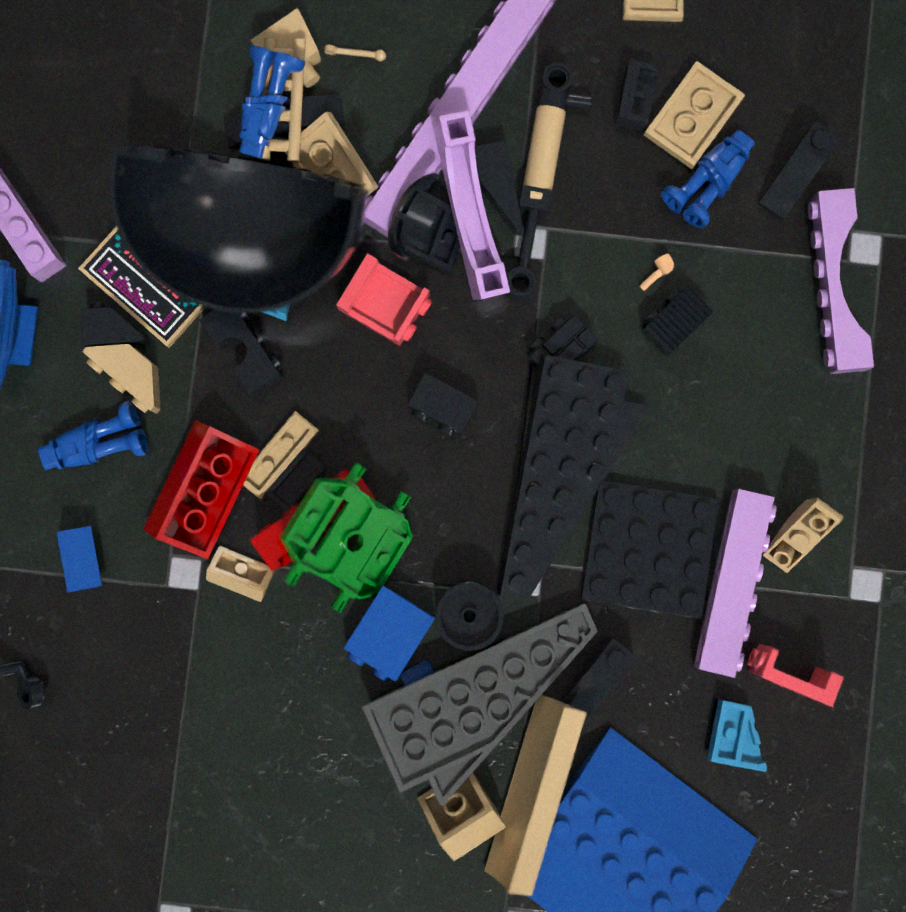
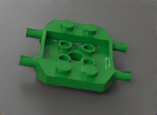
(355, 570)

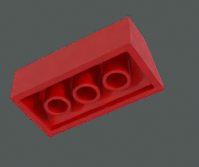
(201, 490)

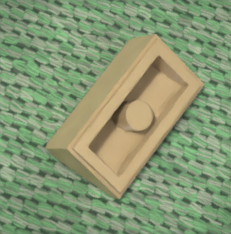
(239, 573)

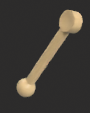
(380, 54)

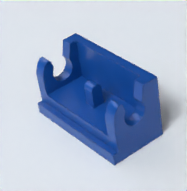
(79, 559)

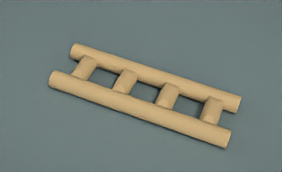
(294, 114)

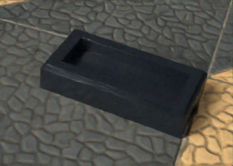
(295, 480)

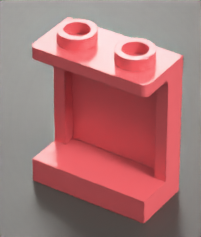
(384, 301)
(822, 685)

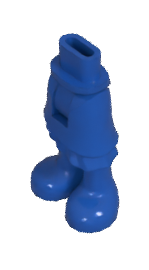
(262, 112)
(719, 169)
(83, 443)

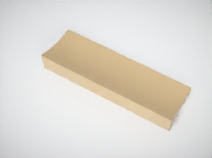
(534, 794)

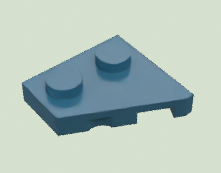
(735, 737)

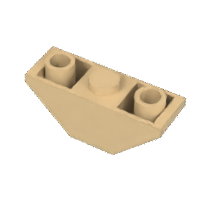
(129, 372)
(801, 533)

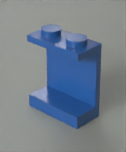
(388, 634)

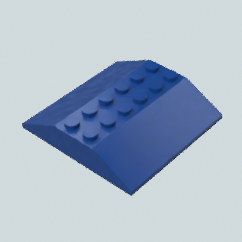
(637, 840)

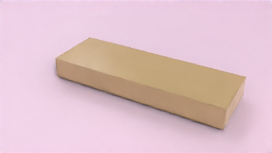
(279, 454)

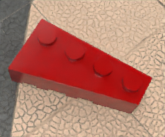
(268, 540)

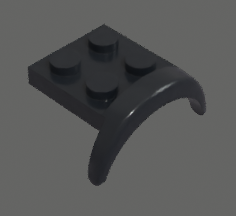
(424, 226)

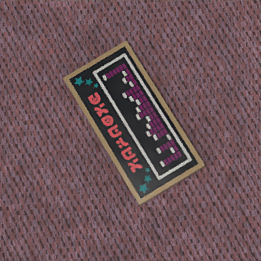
(137, 292)

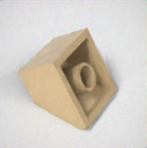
(464, 819)

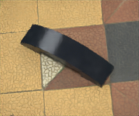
(312, 109)

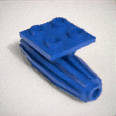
(16, 324)

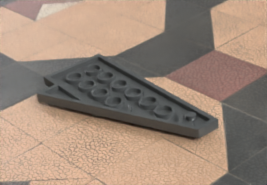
(460, 713)

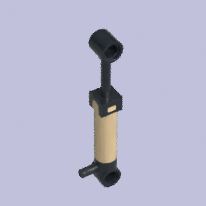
(542, 165)

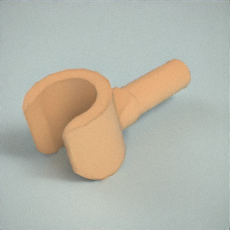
(664, 264)

